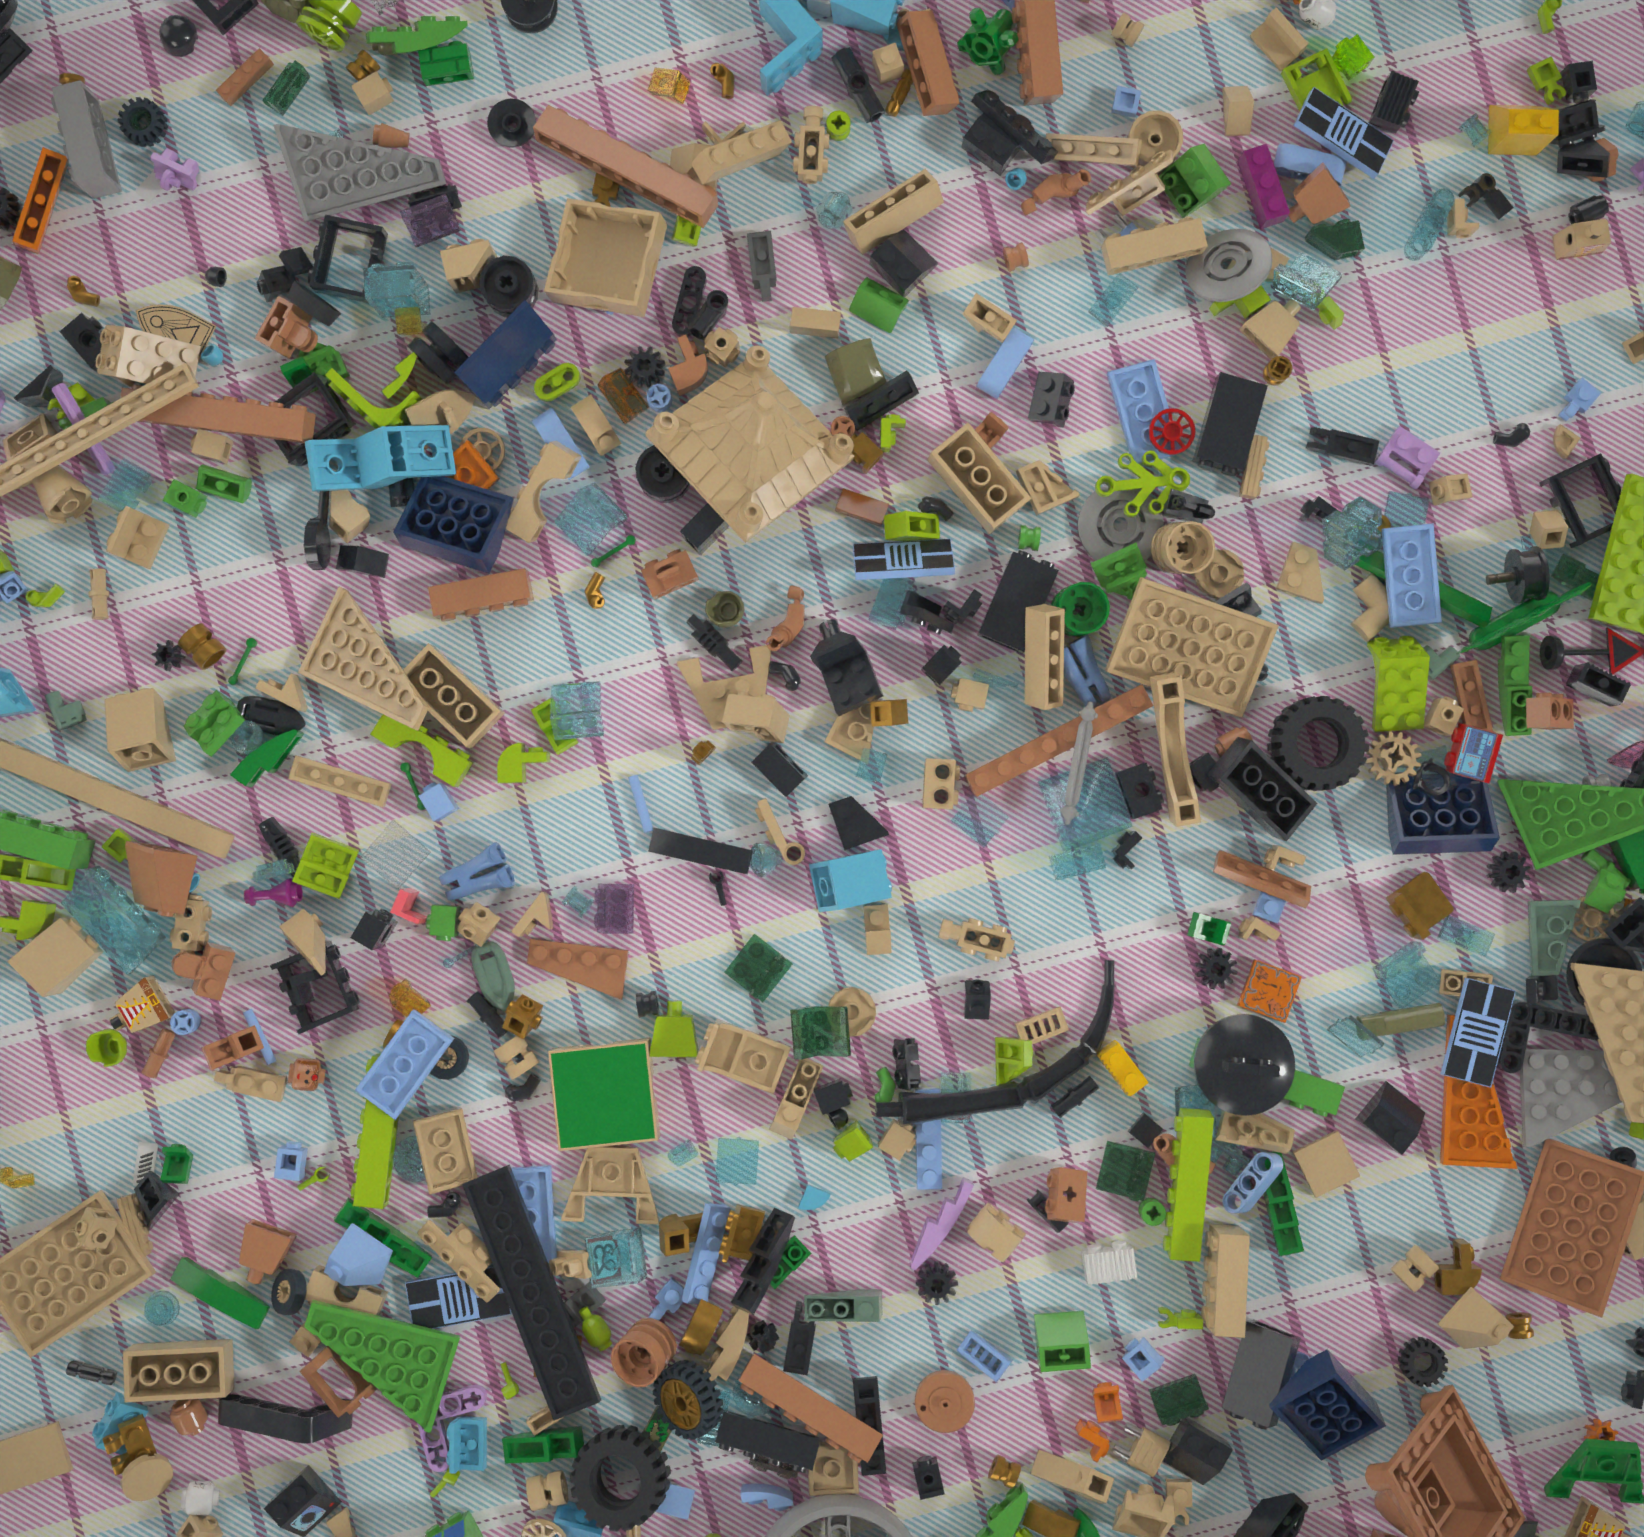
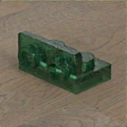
(286, 87)
(1178, 1400)

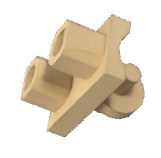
(571, 1264)

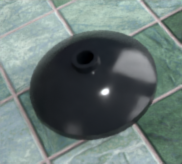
(1599, 953)

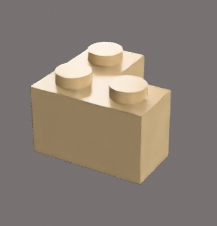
(756, 715)

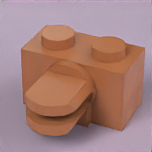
(287, 329)
(669, 573)
(208, 970)

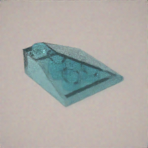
(1099, 806)

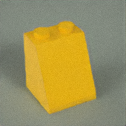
(1521, 129)

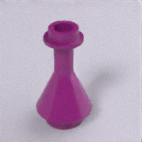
(285, 893)

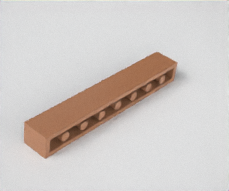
(626, 166)
(234, 417)
(1056, 741)

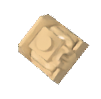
(1144, 1513)

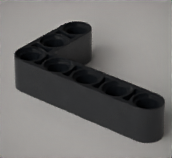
(1529, 1018)
(281, 1420)

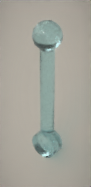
(448, 963)

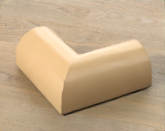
(1376, 617)

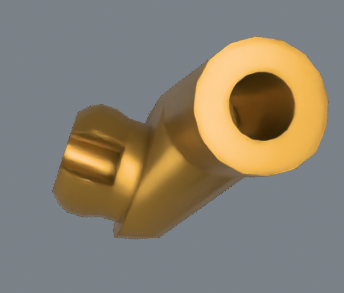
(725, 77)
(593, 591)

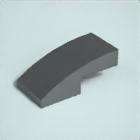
(583, 1297)

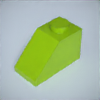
(911, 526)
(852, 1142)

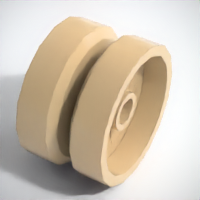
(1158, 133)

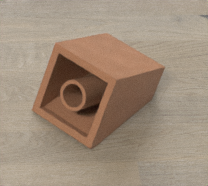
(160, 877)

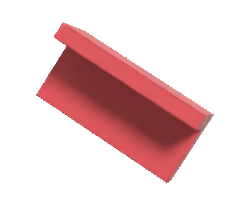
(403, 906)

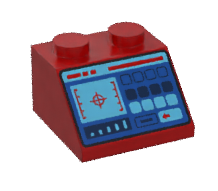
(1473, 752)

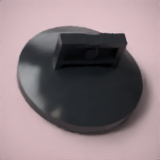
(12, 47)
(1244, 1064)

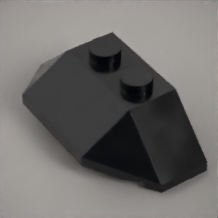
(1275, 1517)

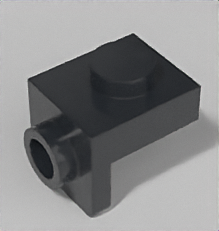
(1126, 843)
(977, 999)
(1633, 1389)

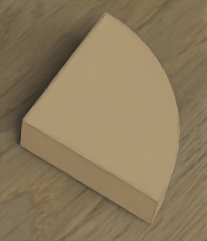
(1564, 441)

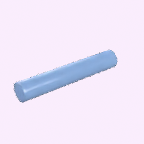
(640, 803)
(266, 1051)

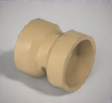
(1127, 29)

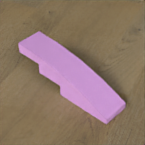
(936, 1230)

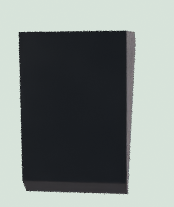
(1584, 159)
(362, 561)

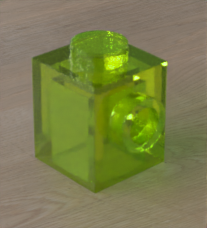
(1352, 56)

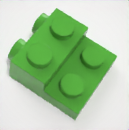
(213, 722)

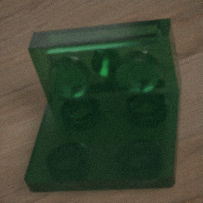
(820, 1031)

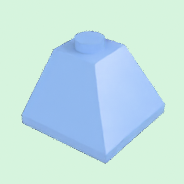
(358, 1259)

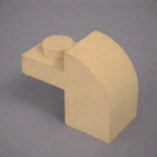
(595, 425)

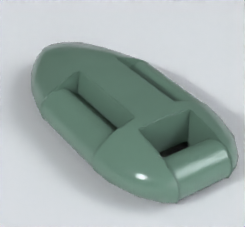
(493, 975)

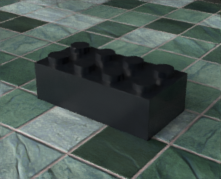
(1262, 788)

